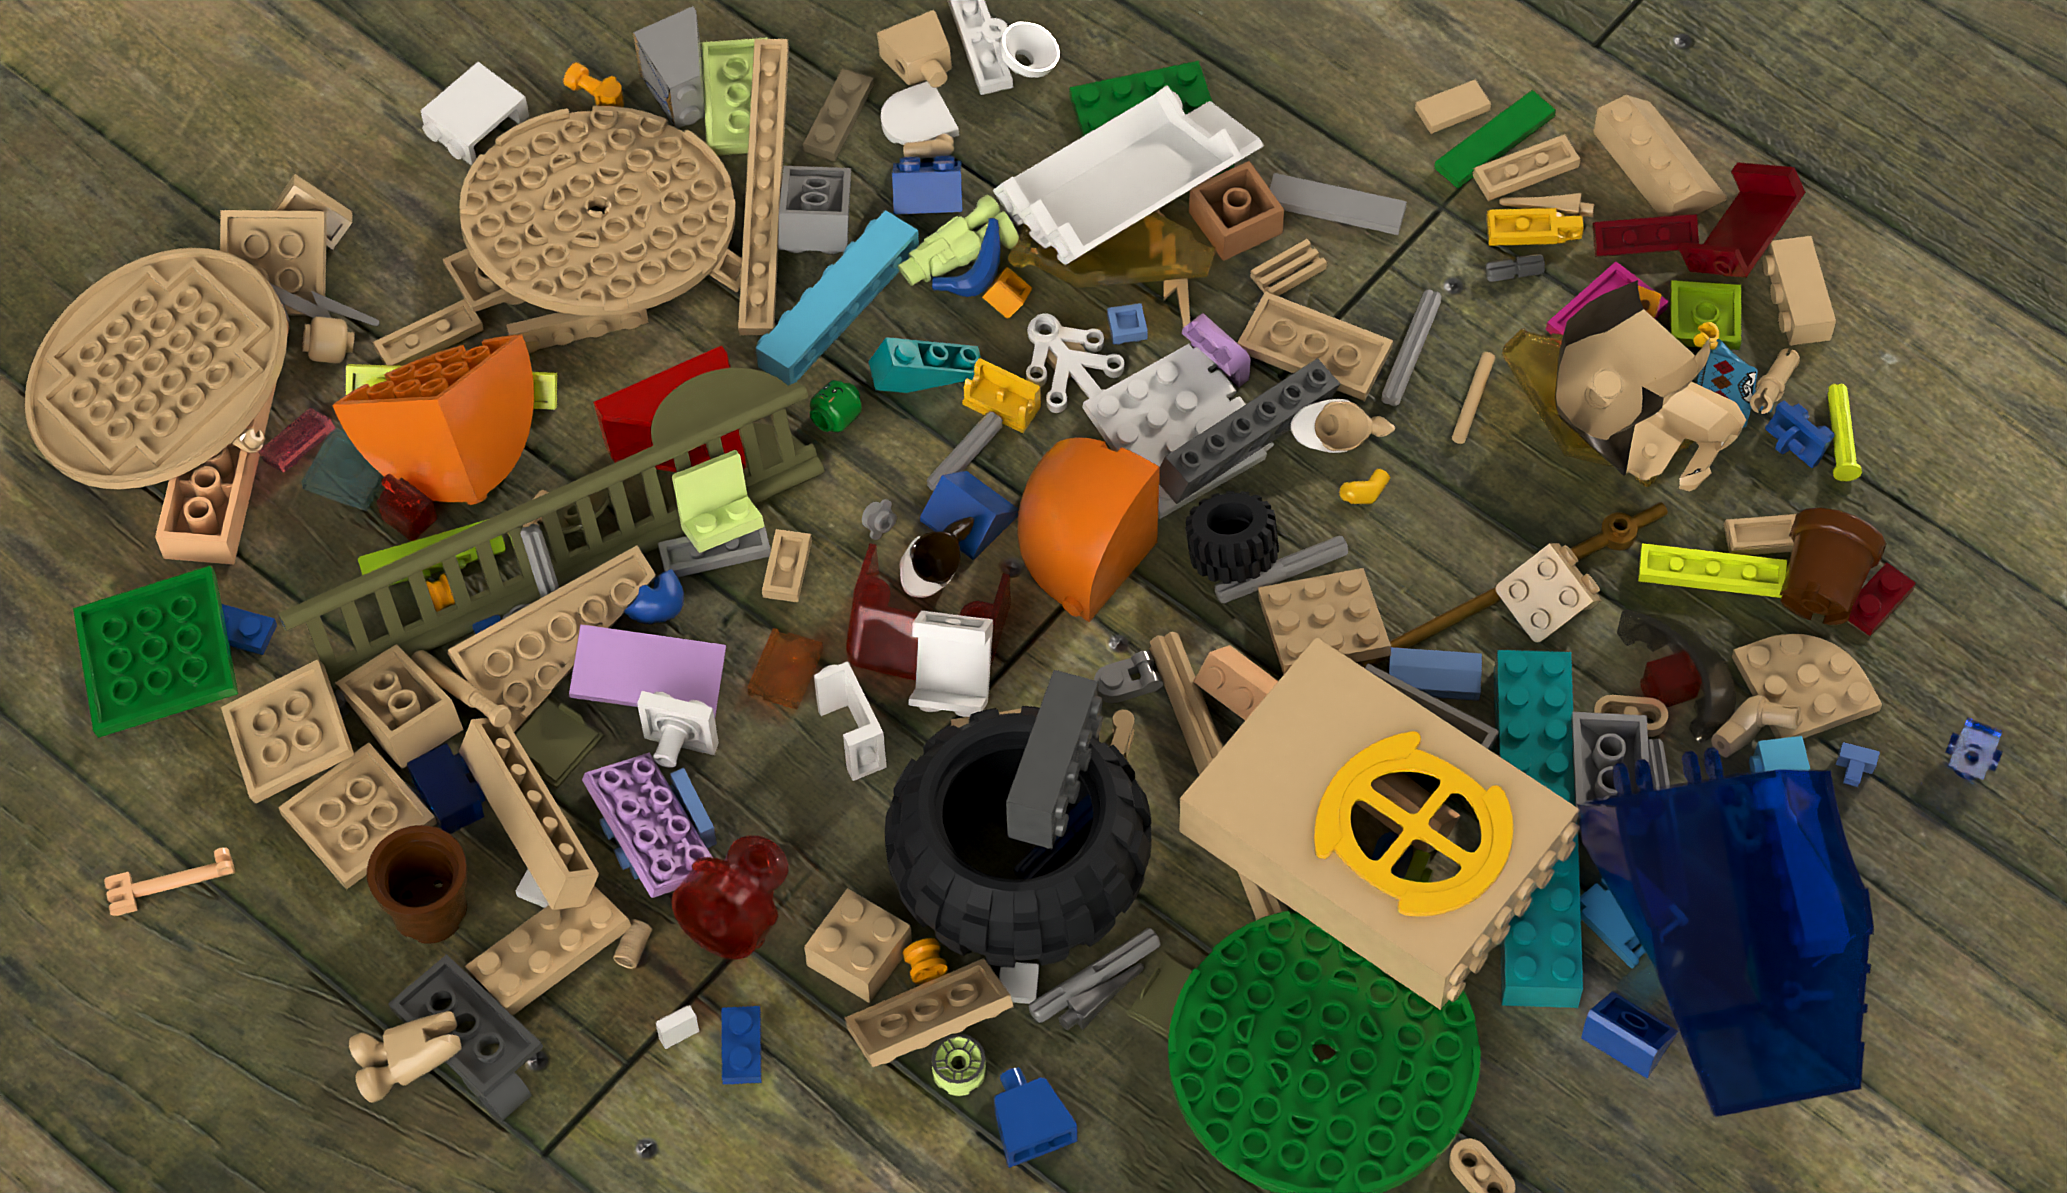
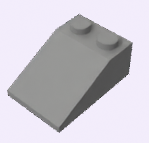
(814, 209)

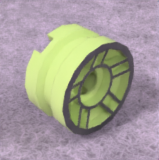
(945, 1057)

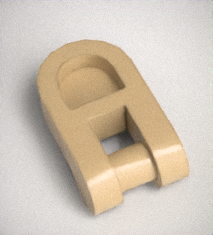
(1123, 731)

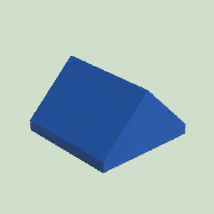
(965, 496)
(1628, 1033)

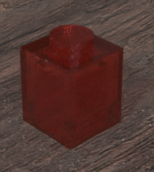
(1671, 679)

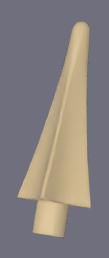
(1567, 204)

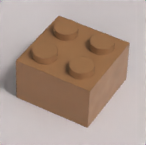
(1236, 210)

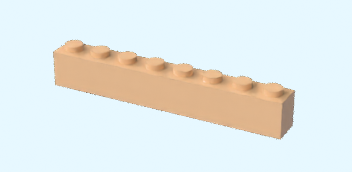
(1243, 686)

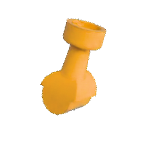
(605, 92)

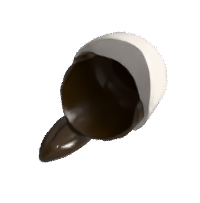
(933, 559)

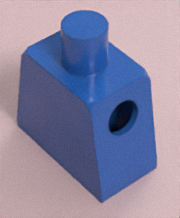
(1031, 1118)

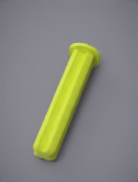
(1843, 440)

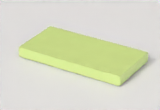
(728, 94)

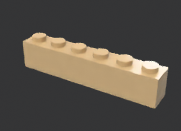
(529, 814)

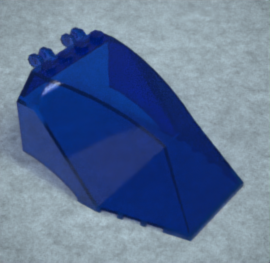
(1767, 918)

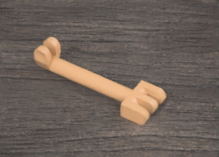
(124, 892)

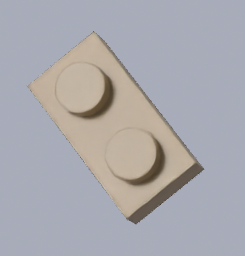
(786, 565)

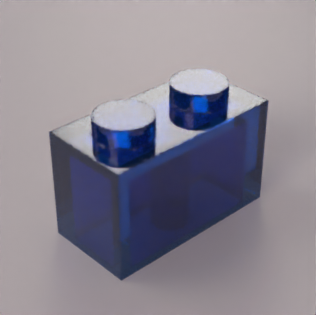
(446, 789)

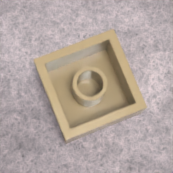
(858, 945)

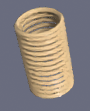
(643, 932)

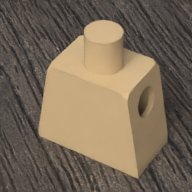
(917, 50)

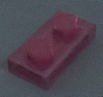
(296, 440)

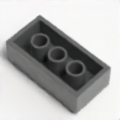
(1053, 760)

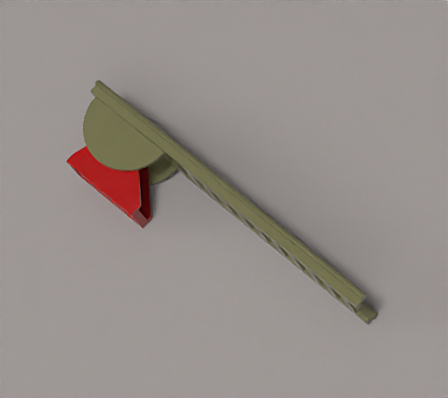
(647, 427)

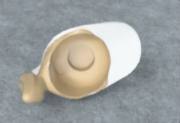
(1336, 426)

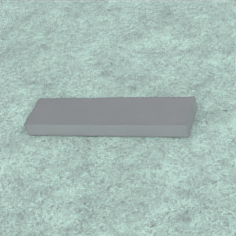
(1338, 204)

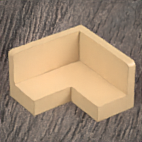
(302, 196)

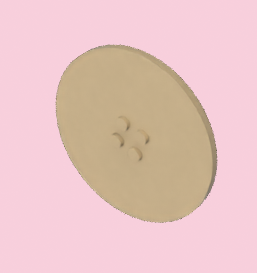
(155, 368)

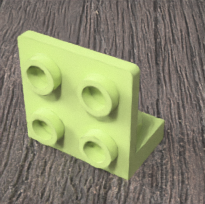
(715, 502)

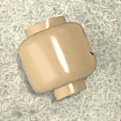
(327, 340)

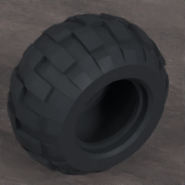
(1008, 920)

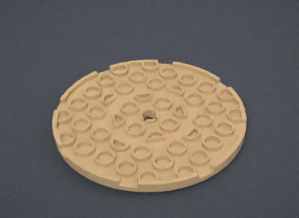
(534, 226)

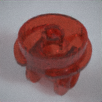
(730, 901)

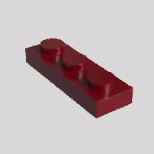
(1644, 235)

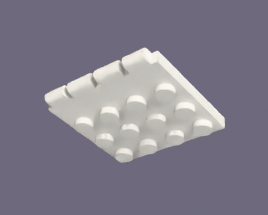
(1166, 409)

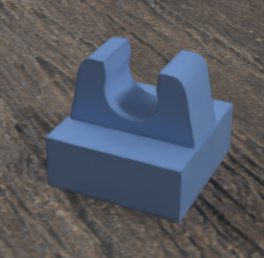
(1127, 323)
(1856, 761)

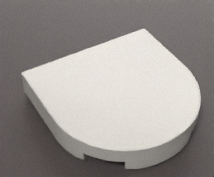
(916, 115)

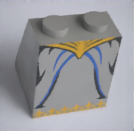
(672, 66)

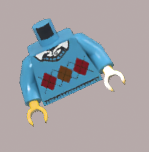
(1725, 371)

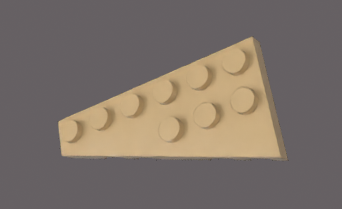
(536, 647)

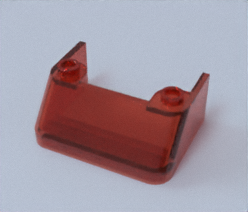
(882, 635)

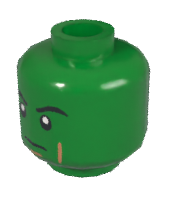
(835, 406)

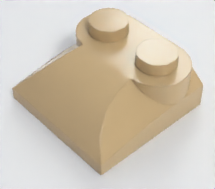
(474, 284)

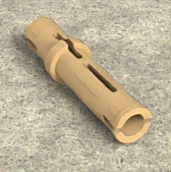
(1772, 385)

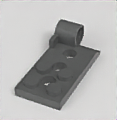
(488, 1077)

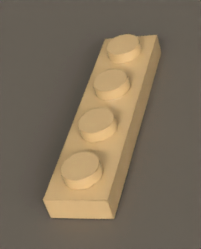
(565, 328)

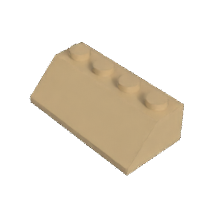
(1655, 158)

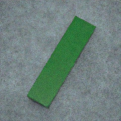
(1495, 138)

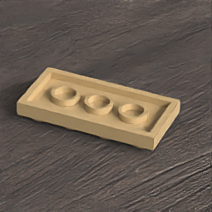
(1296, 335)
(546, 950)
(928, 1012)

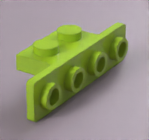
(383, 557)

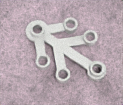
(1068, 361)

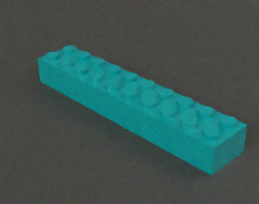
(1535, 735)

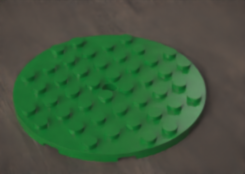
(1305, 1124)

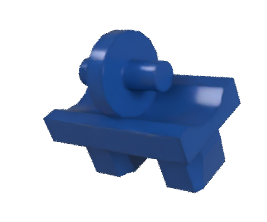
(1798, 434)

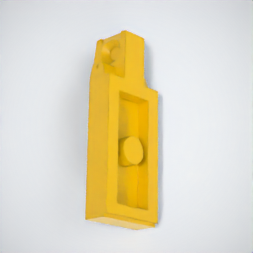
(1532, 227)

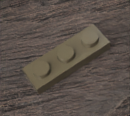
(838, 115)

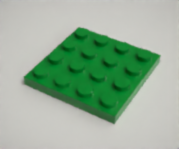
(1106, 99)
(155, 651)

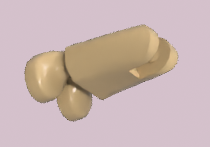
(407, 1049)

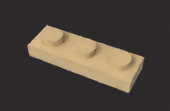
(1526, 167)
(429, 335)

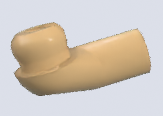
(929, 149)
(249, 440)

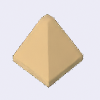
(728, 270)

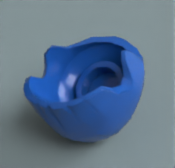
(659, 603)

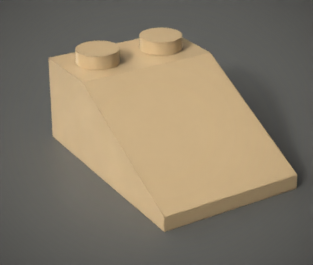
(400, 705)

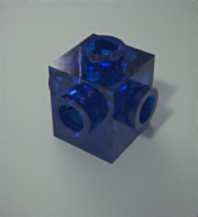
(1977, 738)

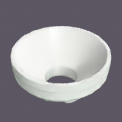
(1033, 43)

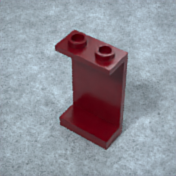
(1750, 223)

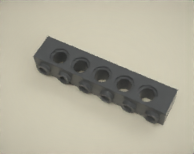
(1244, 431)

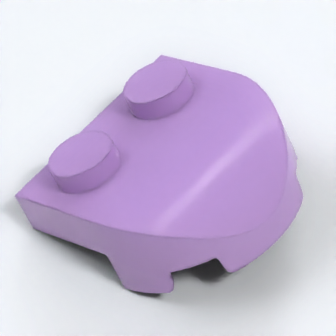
(1219, 348)

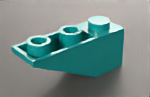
(920, 365)

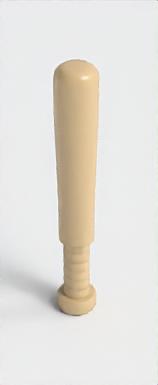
(457, 686)

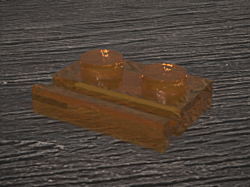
(785, 668)

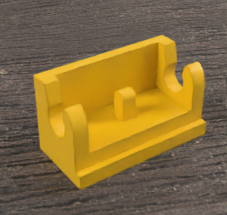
(1002, 393)

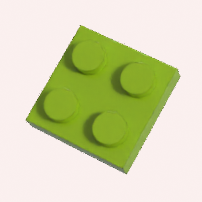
(1705, 302)

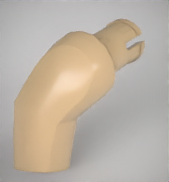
(1749, 720)

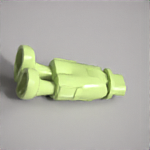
(957, 243)

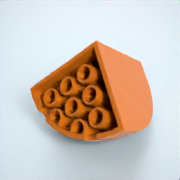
(447, 419)
(1087, 521)

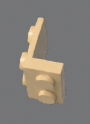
(1548, 591)

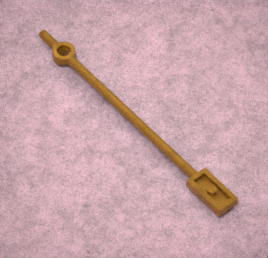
(1608, 536)

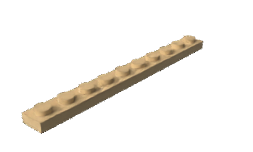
(763, 187)

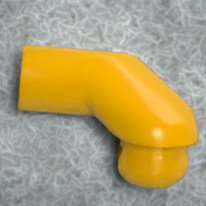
(1365, 491)

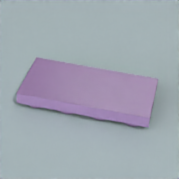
(622, 664)
(647, 821)

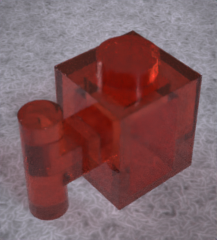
(405, 507)

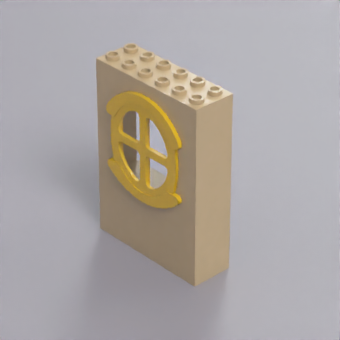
(1282, 817)

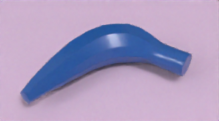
(982, 272)

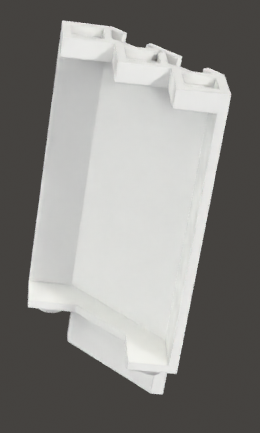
(1123, 172)

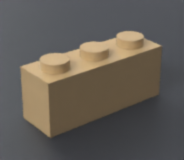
(1799, 290)

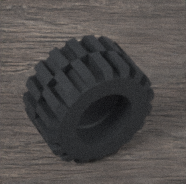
(1232, 537)

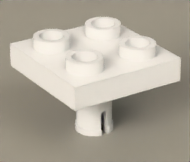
(676, 726)

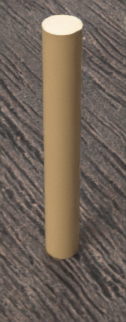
(1473, 397)

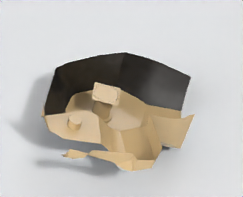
(1619, 408)

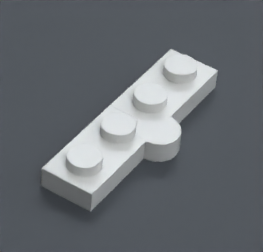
(981, 43)

